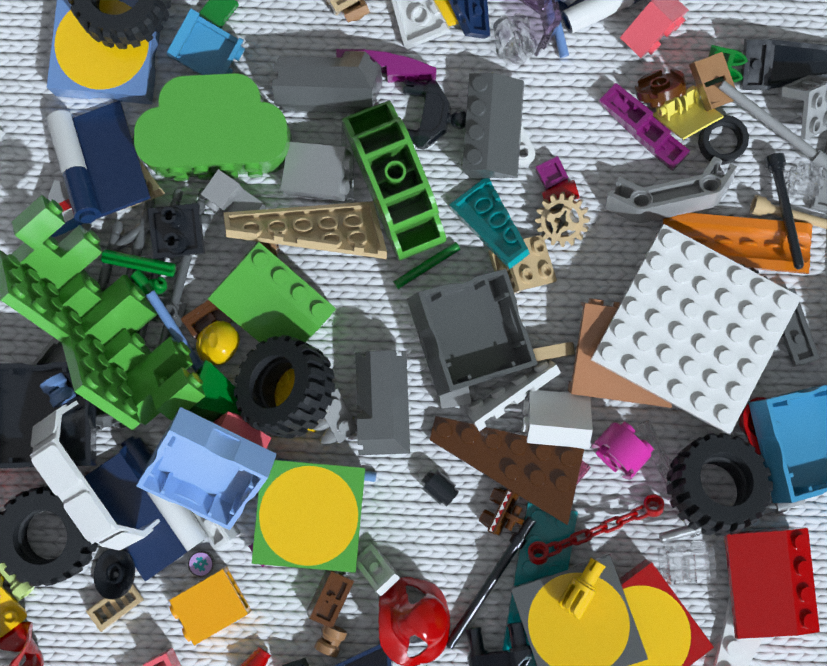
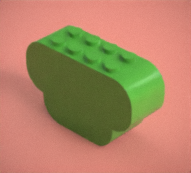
(212, 126)
(395, 179)

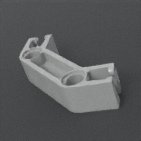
(670, 197)

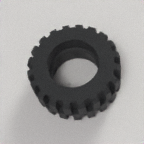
(123, 28)
(261, 375)
(742, 465)
(16, 549)

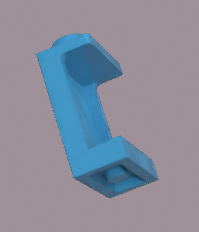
(205, 46)

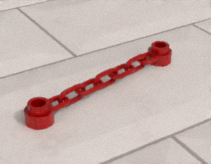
(539, 547)

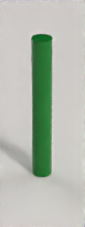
(426, 265)

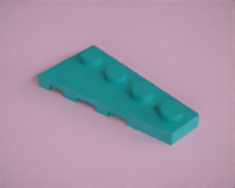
(490, 221)

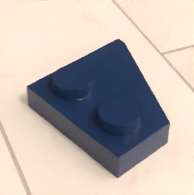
(472, 17)

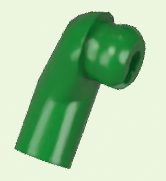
(148, 285)

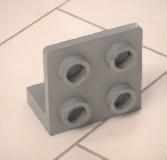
(813, 92)

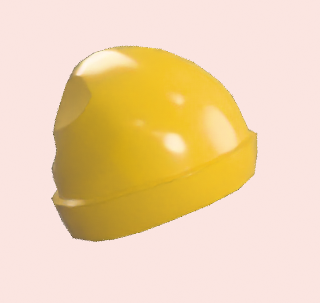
(217, 342)

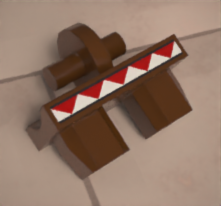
(497, 521)

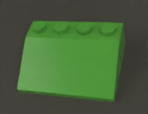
(270, 298)

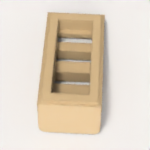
(98, 621)

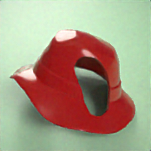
(401, 620)
(20, 640)

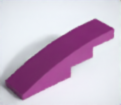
(397, 66)
(643, 126)

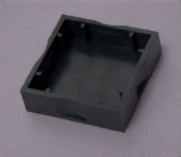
(25, 405)

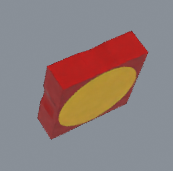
(662, 620)

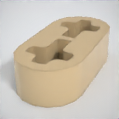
(554, 351)

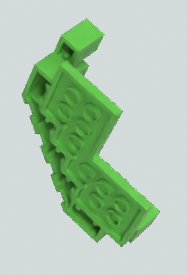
(95, 327)

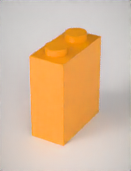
(209, 606)

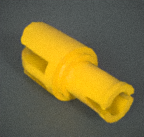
(581, 590)

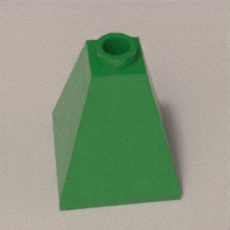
(218, 394)

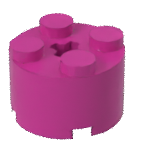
(622, 449)

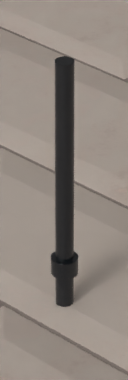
(517, 541)

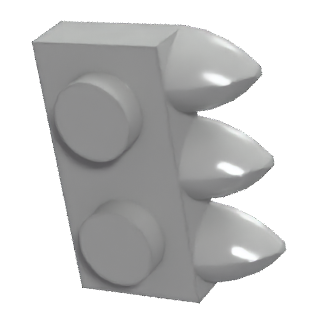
(337, 420)

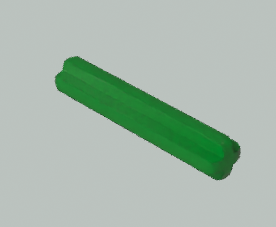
(138, 263)

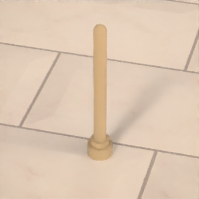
(761, 205)

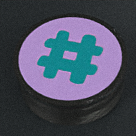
(201, 563)

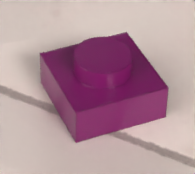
(551, 172)

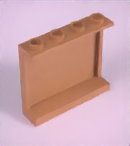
(594, 380)

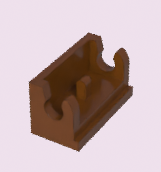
(202, 317)
(329, 597)

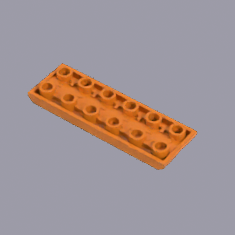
(746, 240)

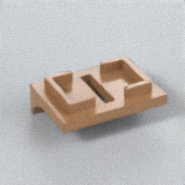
(708, 70)

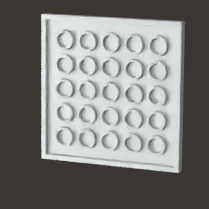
(696, 329)

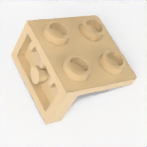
(531, 271)

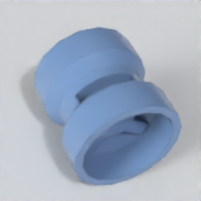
(57, 390)

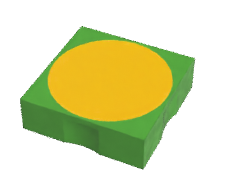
(309, 516)

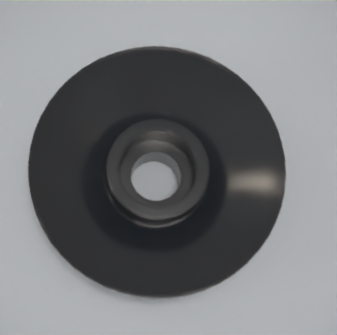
(114, 573)

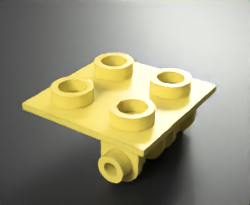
(686, 114)

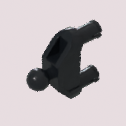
(435, 114)
(518, 655)

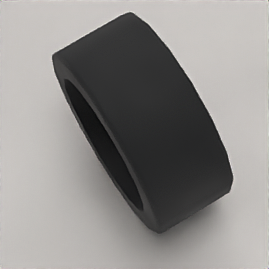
(737, 127)

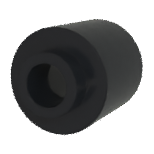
(439, 487)

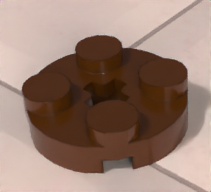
(659, 87)

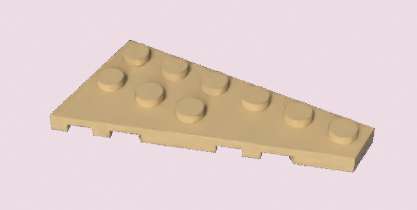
(331, 227)

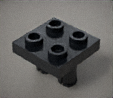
(176, 231)

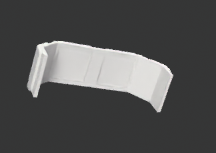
(73, 489)

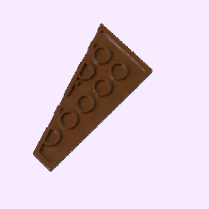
(533, 471)

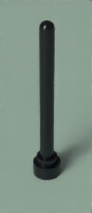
(775, 164)

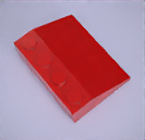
(771, 583)

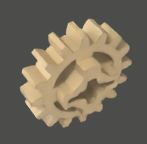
(553, 216)

